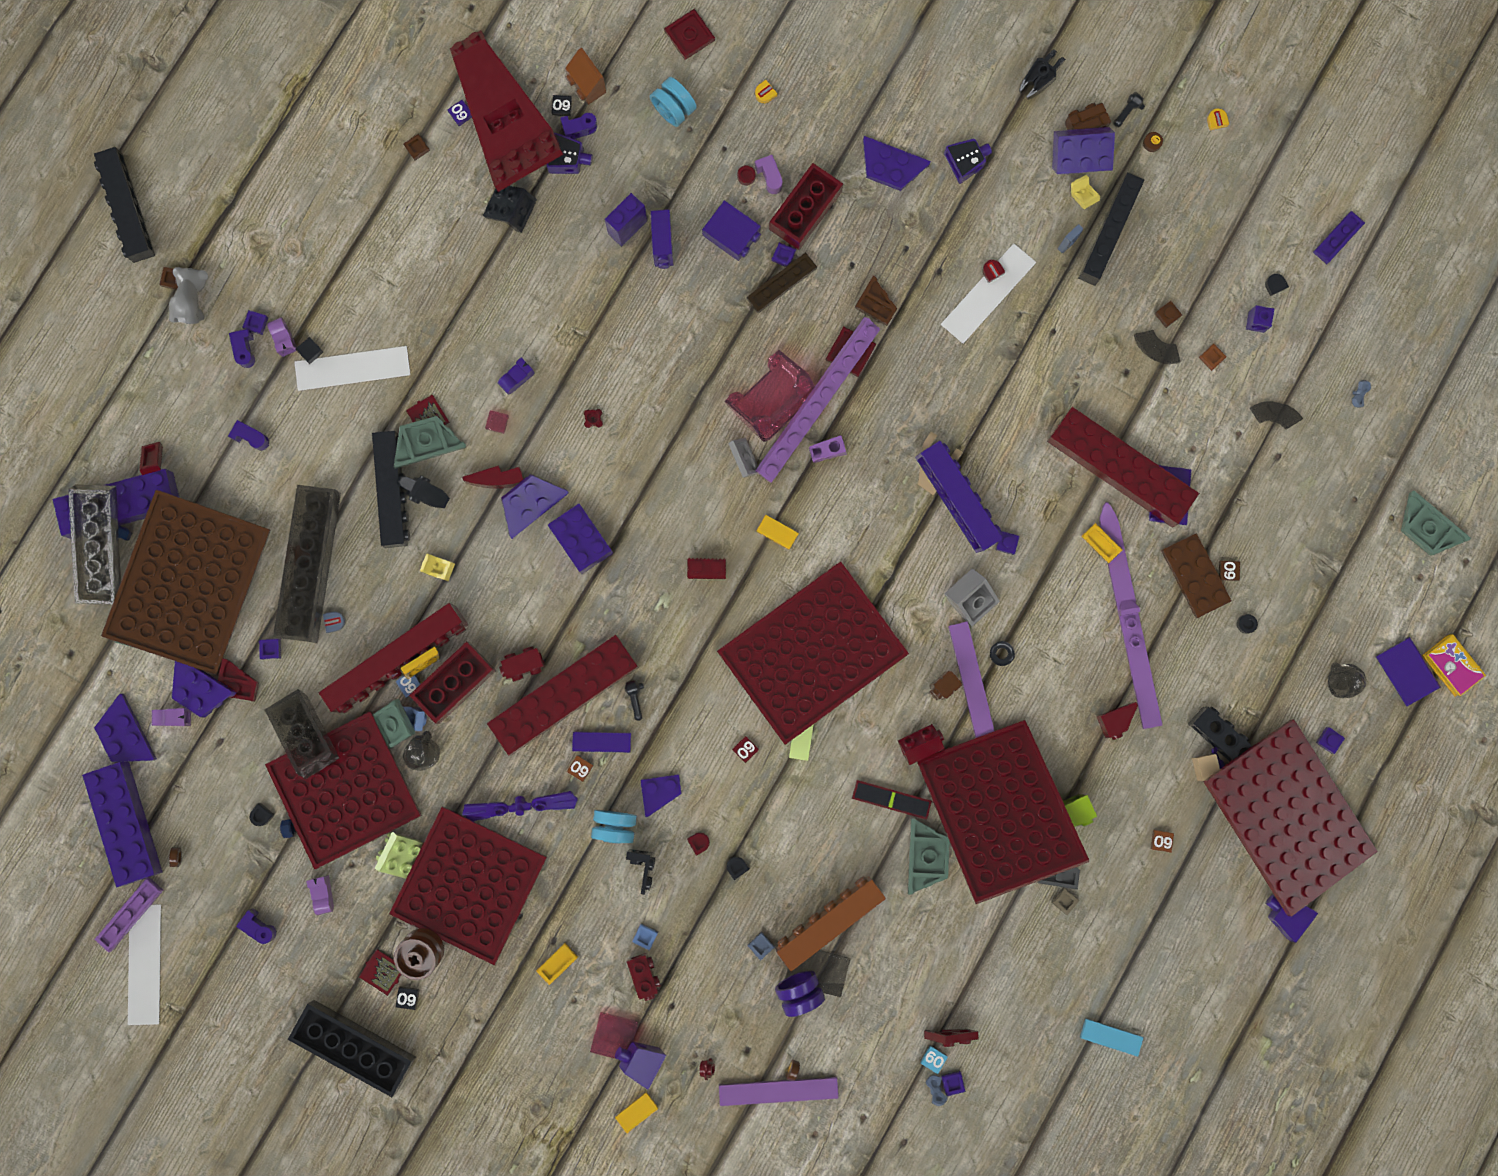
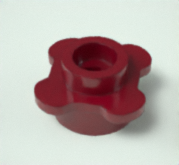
(588, 417)
(707, 1069)

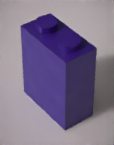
(626, 219)
(731, 231)
(662, 238)

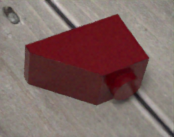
(1117, 721)

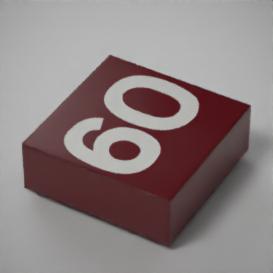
(745, 749)

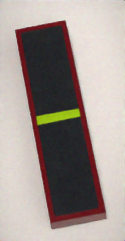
(891, 799)

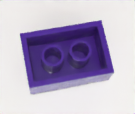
(1083, 150)
(580, 538)

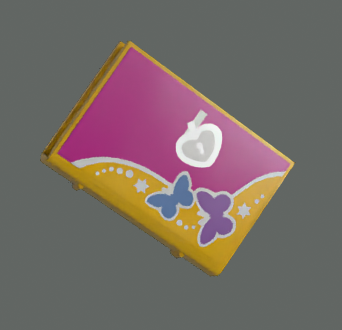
(1453, 665)

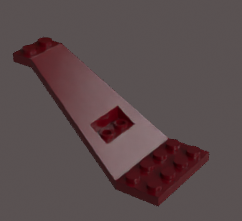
(506, 121)

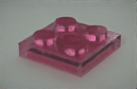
(613, 1033)

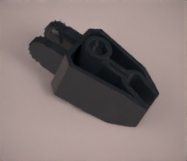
(1041, 74)
(422, 491)

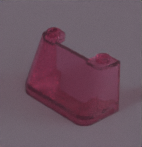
(773, 398)

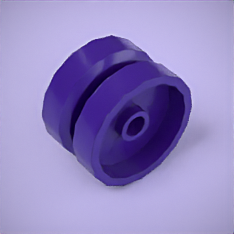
(800, 993)

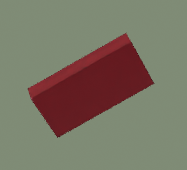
(151, 458)

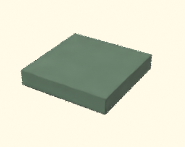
(394, 723)

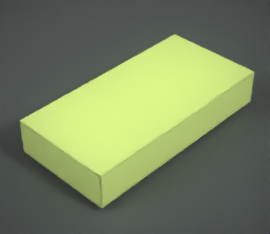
(801, 745)

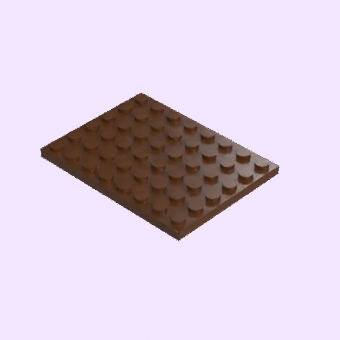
(186, 582)

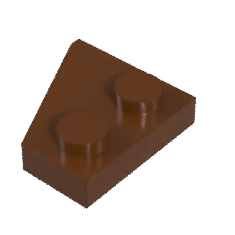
(876, 303)

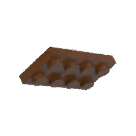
(1196, 575)

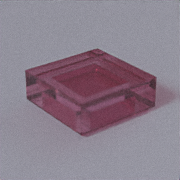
(497, 422)

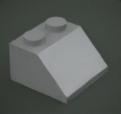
(972, 597)

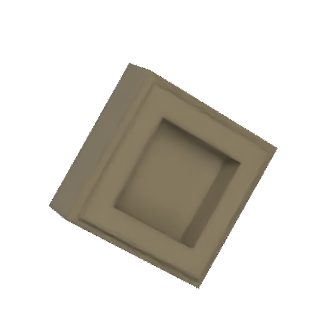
(1065, 901)

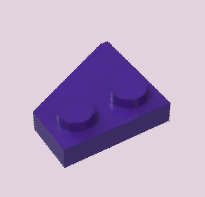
(659, 792)

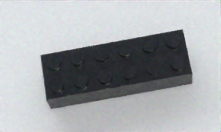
(352, 1048)

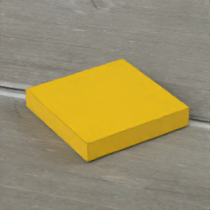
(420, 663)

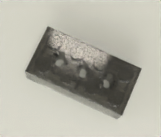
(301, 734)

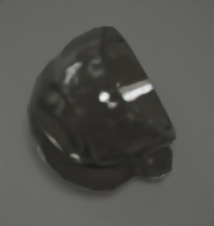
(1346, 680)
(421, 752)

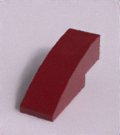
(495, 478)

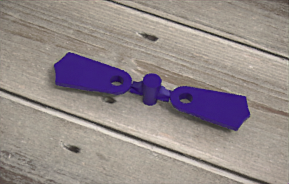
(557, 801)

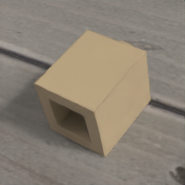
(1205, 766)

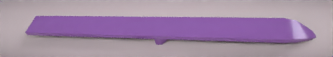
(1131, 624)

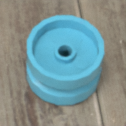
(673, 101)
(613, 829)

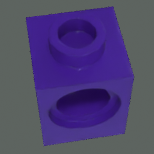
(1260, 319)

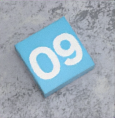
(934, 1059)

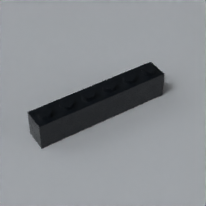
(124, 205)
(1111, 229)
(390, 496)

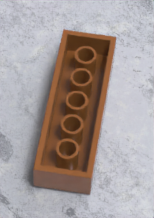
(829, 923)

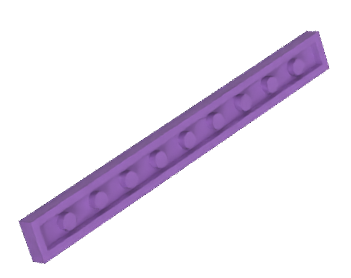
(817, 399)

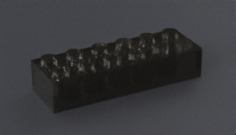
(94, 543)

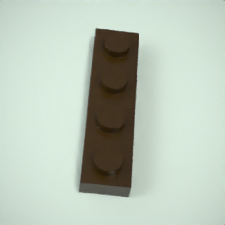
(781, 282)

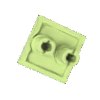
(398, 855)

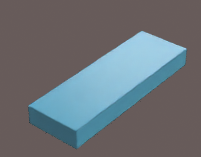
(1111, 1037)

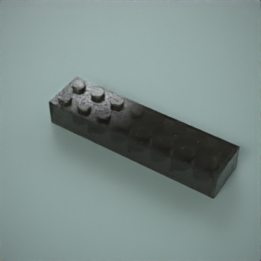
(307, 564)

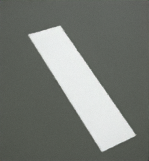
(987, 296)
(352, 368)
(144, 969)

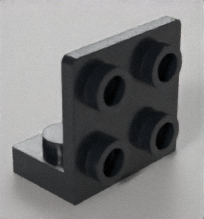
(511, 206)
(637, 857)

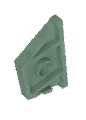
(424, 441)
(1430, 527)
(926, 857)

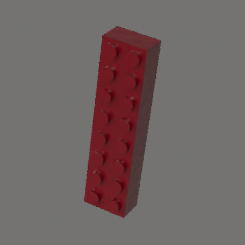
(1123, 467)
(387, 662)
(562, 695)

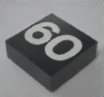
(561, 105)
(407, 998)

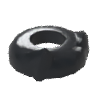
(1002, 662)

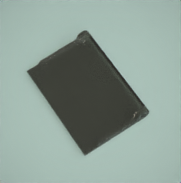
(829, 969)

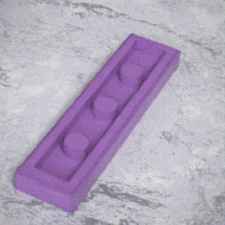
(129, 914)

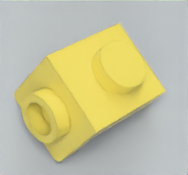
(1083, 192)
(437, 567)

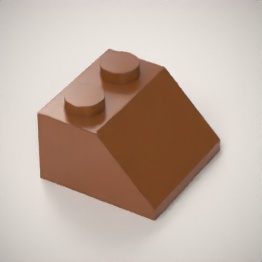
(585, 77)

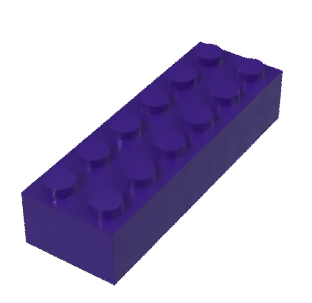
(958, 497)
(132, 498)
(122, 823)

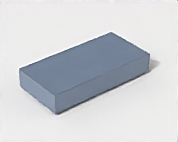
(1070, 239)

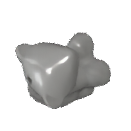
(184, 303)

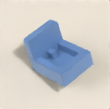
(416, 716)

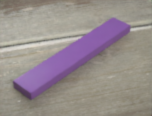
(971, 679)
(778, 1091)

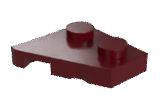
(238, 680)
(951, 1036)

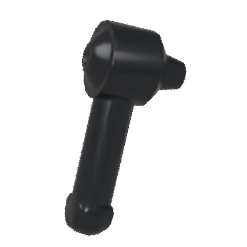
(1134, 101)
(633, 688)

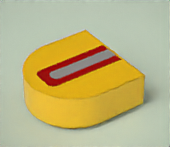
(764, 92)
(1217, 119)

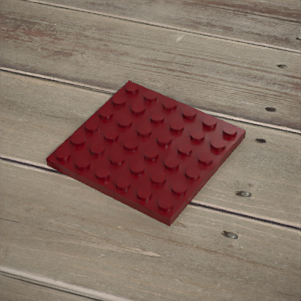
(350, 798)
(468, 885)

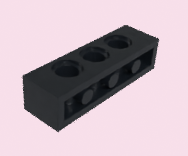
(1201, 724)

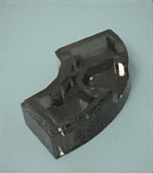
(1156, 349)
(1276, 412)

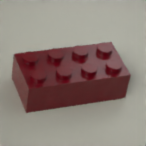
(805, 206)
(452, 683)

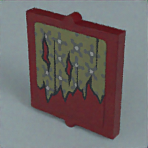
(426, 409)
(381, 972)

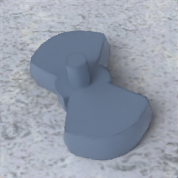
(1363, 387)
(938, 1097)

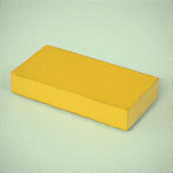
(777, 532)
(1101, 543)
(557, 963)
(636, 1112)

